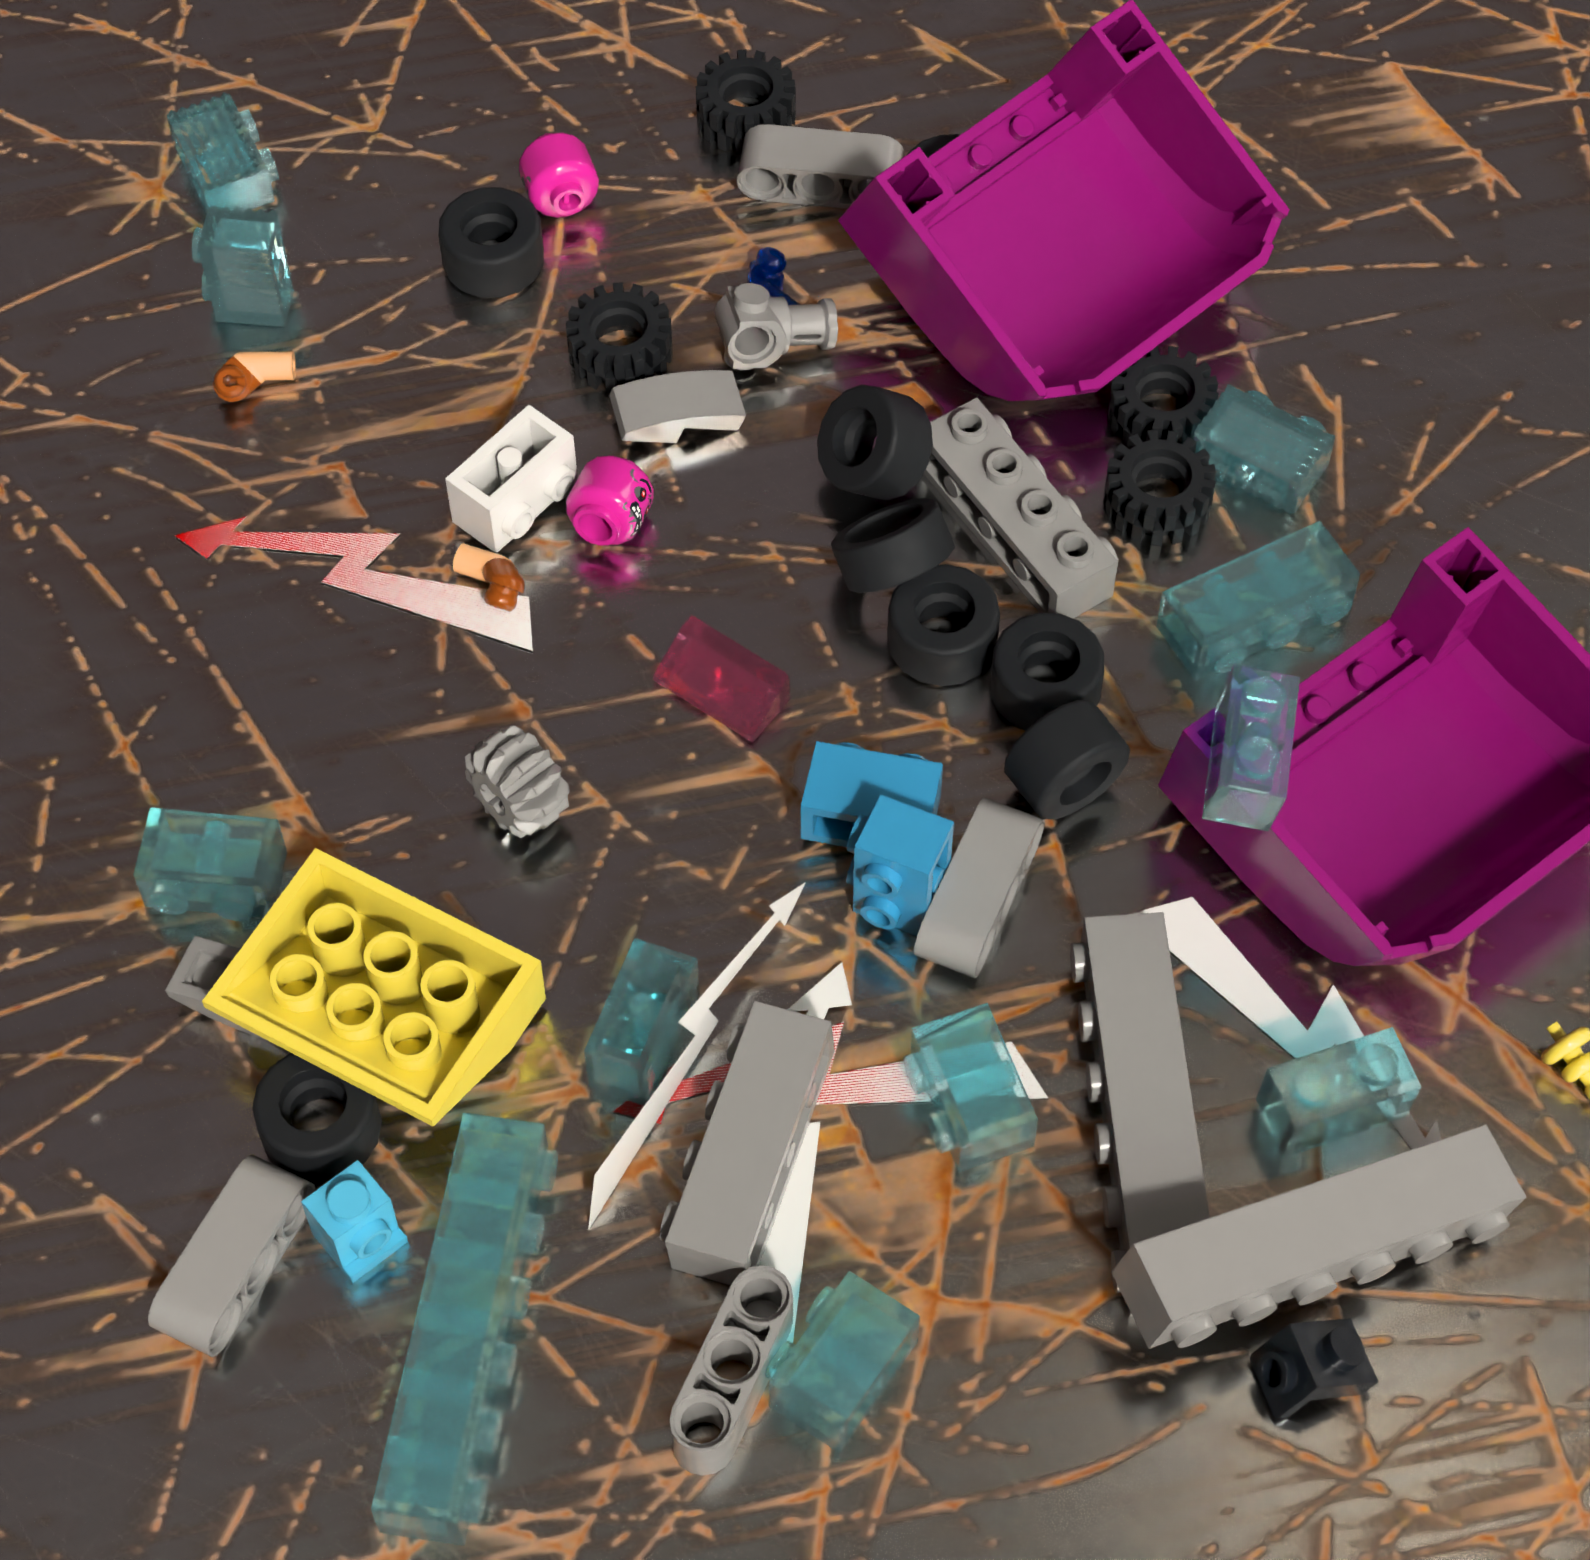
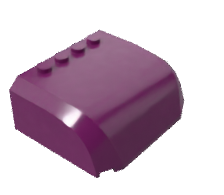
(1072, 220)
(1424, 770)

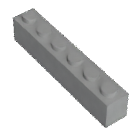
(1138, 1078)
(1316, 1237)

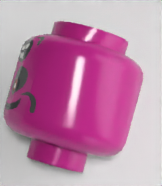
(556, 171)
(609, 500)

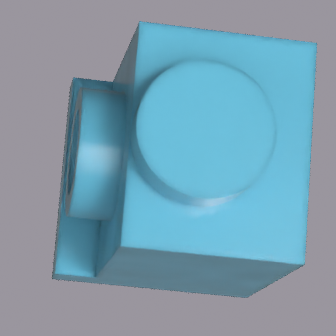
(354, 1221)

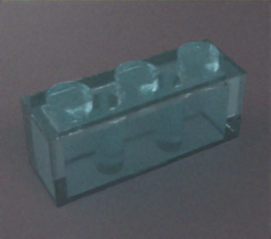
(1258, 601)

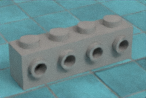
(1019, 513)

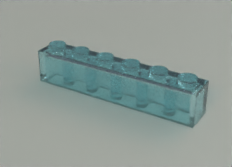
(463, 1331)

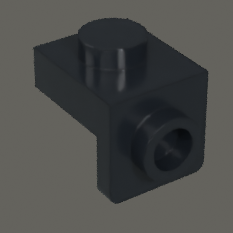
(1312, 1364)

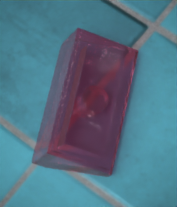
(723, 679)

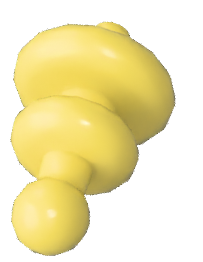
(1569, 1049)

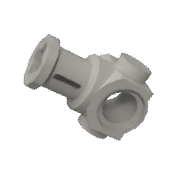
(762, 327)

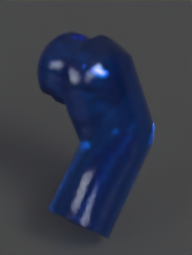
(768, 272)

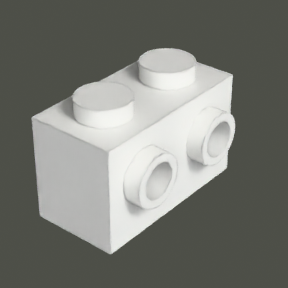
(512, 479)

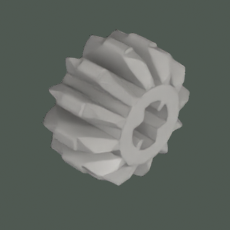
(517, 781)

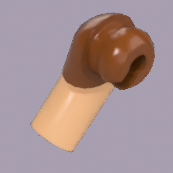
(249, 370)
(494, 569)

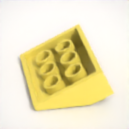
(380, 988)

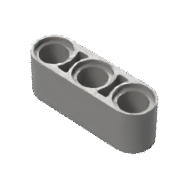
(812, 164)
(979, 887)
(230, 1256)
(725, 1401)

